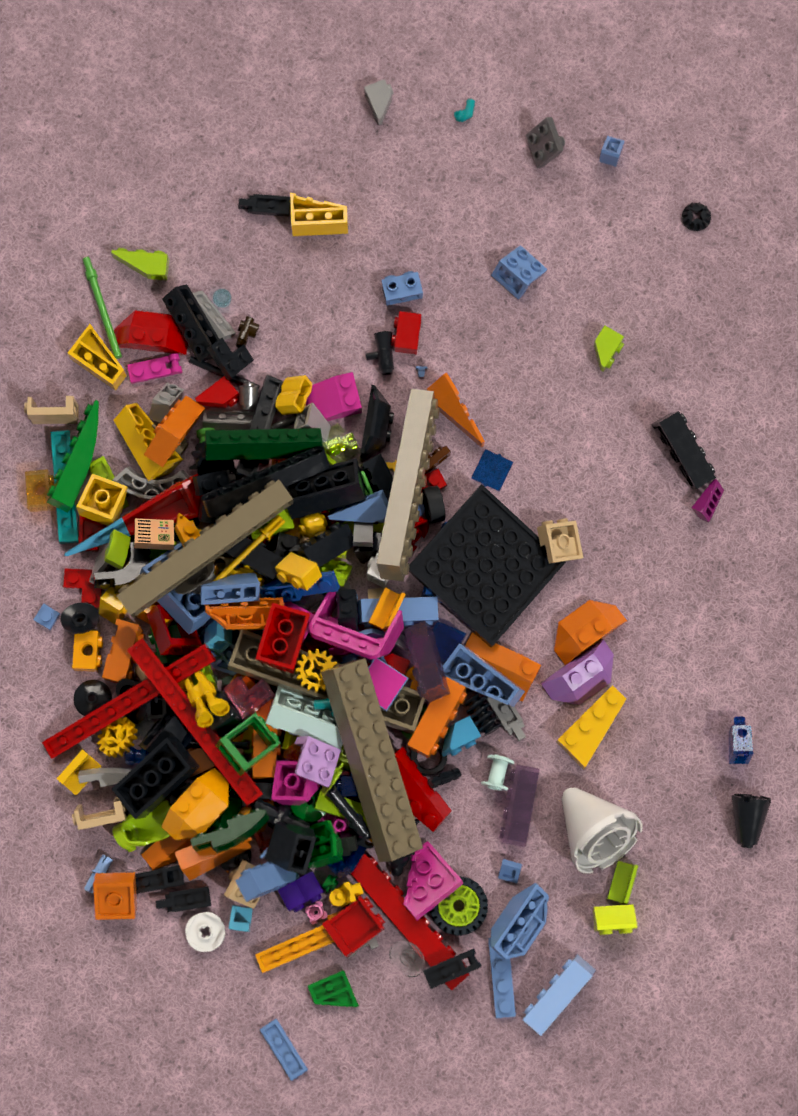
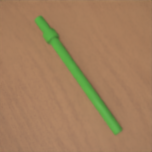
(91, 276)

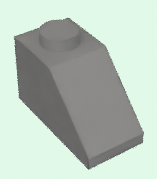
(379, 98)

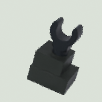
(351, 842)

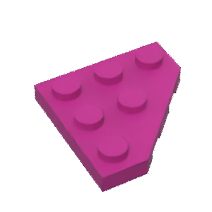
(429, 881)

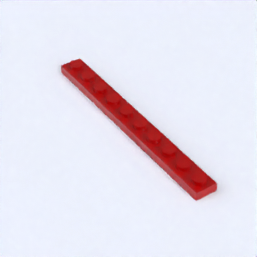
(125, 703)
(181, 706)

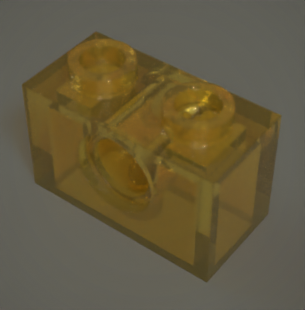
(34, 481)

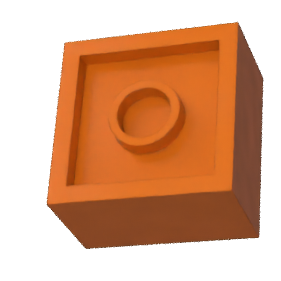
(115, 896)

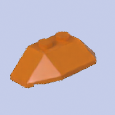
(242, 614)
(585, 628)

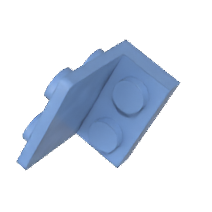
(518, 271)

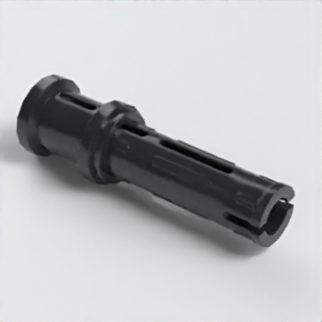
(354, 819)

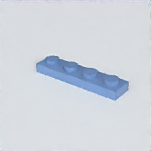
(502, 985)

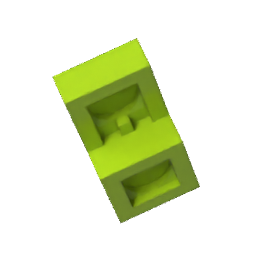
(117, 549)

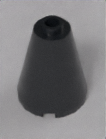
(749, 817)

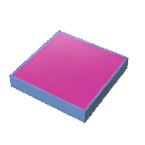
(387, 682)

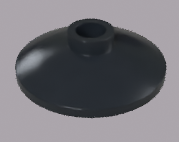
(79, 618)
(87, 688)

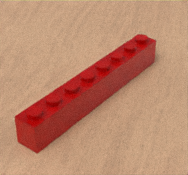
(391, 902)

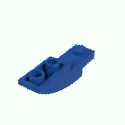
(276, 588)

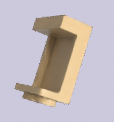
(53, 415)
(84, 821)

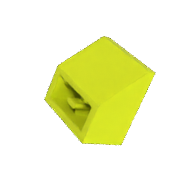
(614, 918)

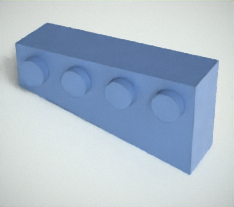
(478, 675)

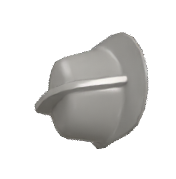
(194, 583)

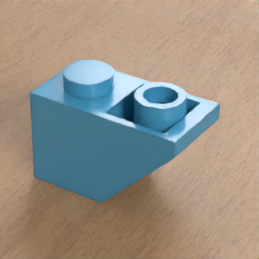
(460, 735)

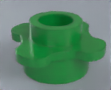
(330, 883)

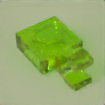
(336, 445)

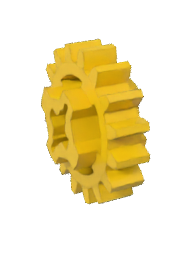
(308, 674)
(117, 737)

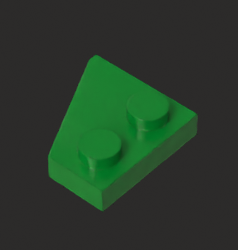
(333, 991)

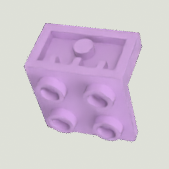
(316, 760)

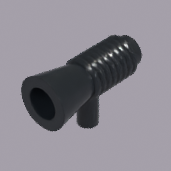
(384, 353)

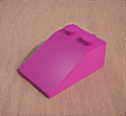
(336, 397)

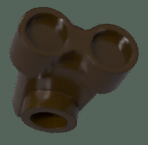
(247, 329)

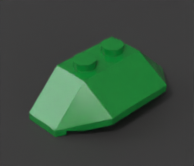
(327, 845)

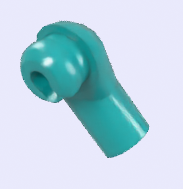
(467, 113)
(323, 704)

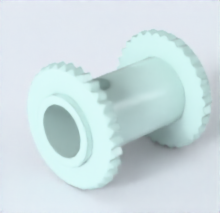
(497, 772)

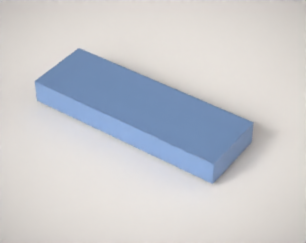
(283, 1049)

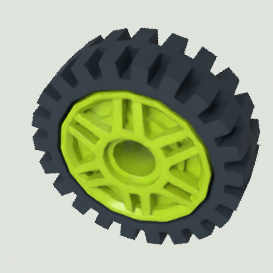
(470, 917)

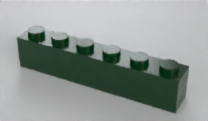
(260, 443)

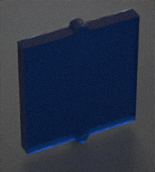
(492, 470)

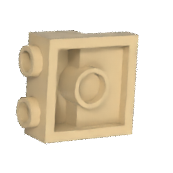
(560, 540)

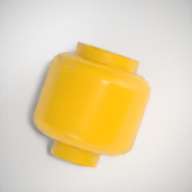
(312, 524)

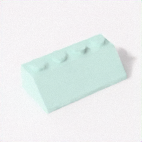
(298, 716)

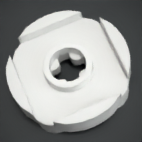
(195, 937)

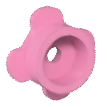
(310, 911)

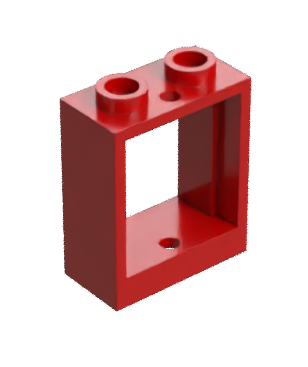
(165, 643)

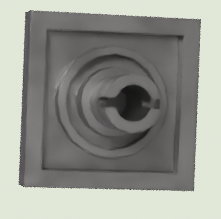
(545, 142)

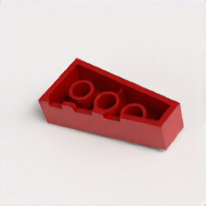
(424, 801)

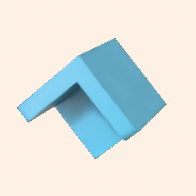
(217, 637)
(240, 918)

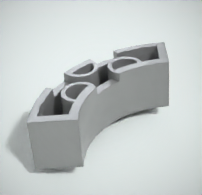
(141, 487)

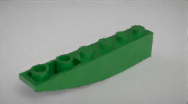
(76, 462)

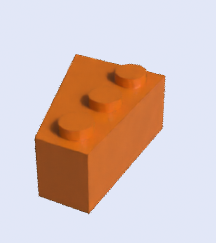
(119, 661)

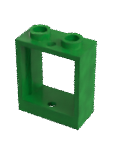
(233, 755)

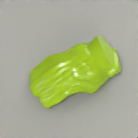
(142, 831)

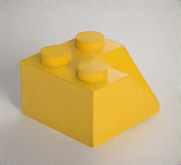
(102, 500)

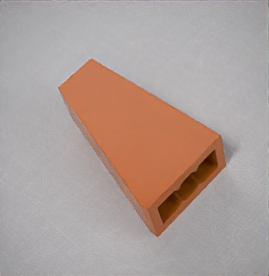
(197, 863)

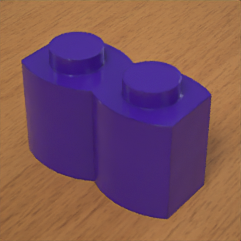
(301, 891)

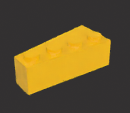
(138, 434)
(588, 731)

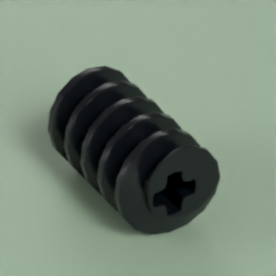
(481, 714)

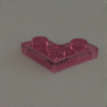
(246, 700)

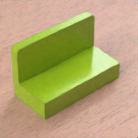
(622, 882)

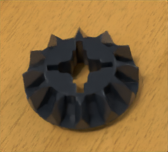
(697, 224)

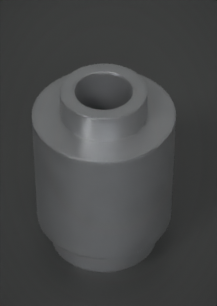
(248, 395)

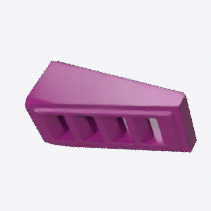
(708, 501)

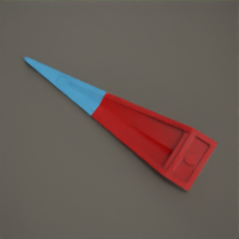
(164, 506)

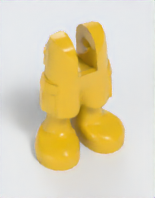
(198, 696)

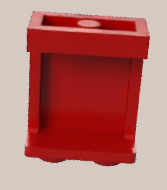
(354, 926)

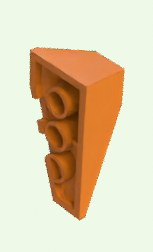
(452, 409)
(509, 663)
(163, 852)

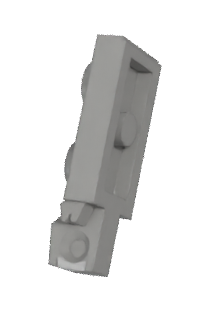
(508, 717)

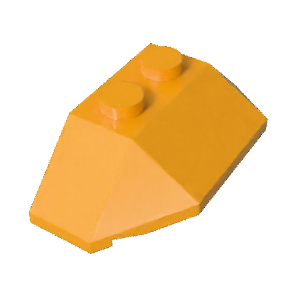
(198, 806)

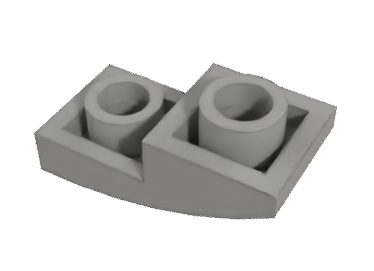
(363, 534)

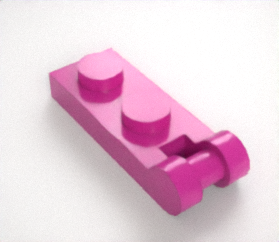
(154, 368)

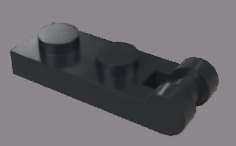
(451, 969)

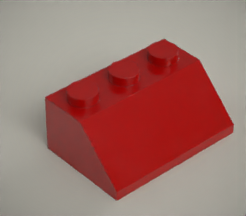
(282, 637)

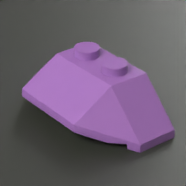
(581, 676)

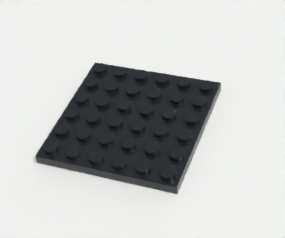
(484, 565)

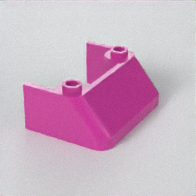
(327, 630)

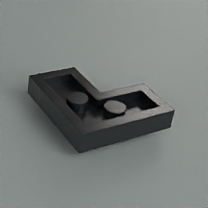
(229, 362)

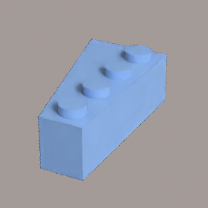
(559, 994)

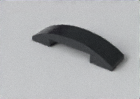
(159, 879)

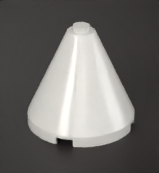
(597, 830)

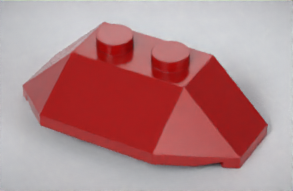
(151, 333)

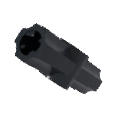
(278, 814)

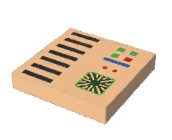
(154, 534)

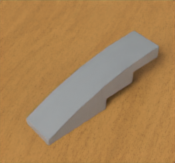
(106, 776)

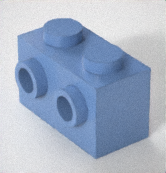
(402, 288)

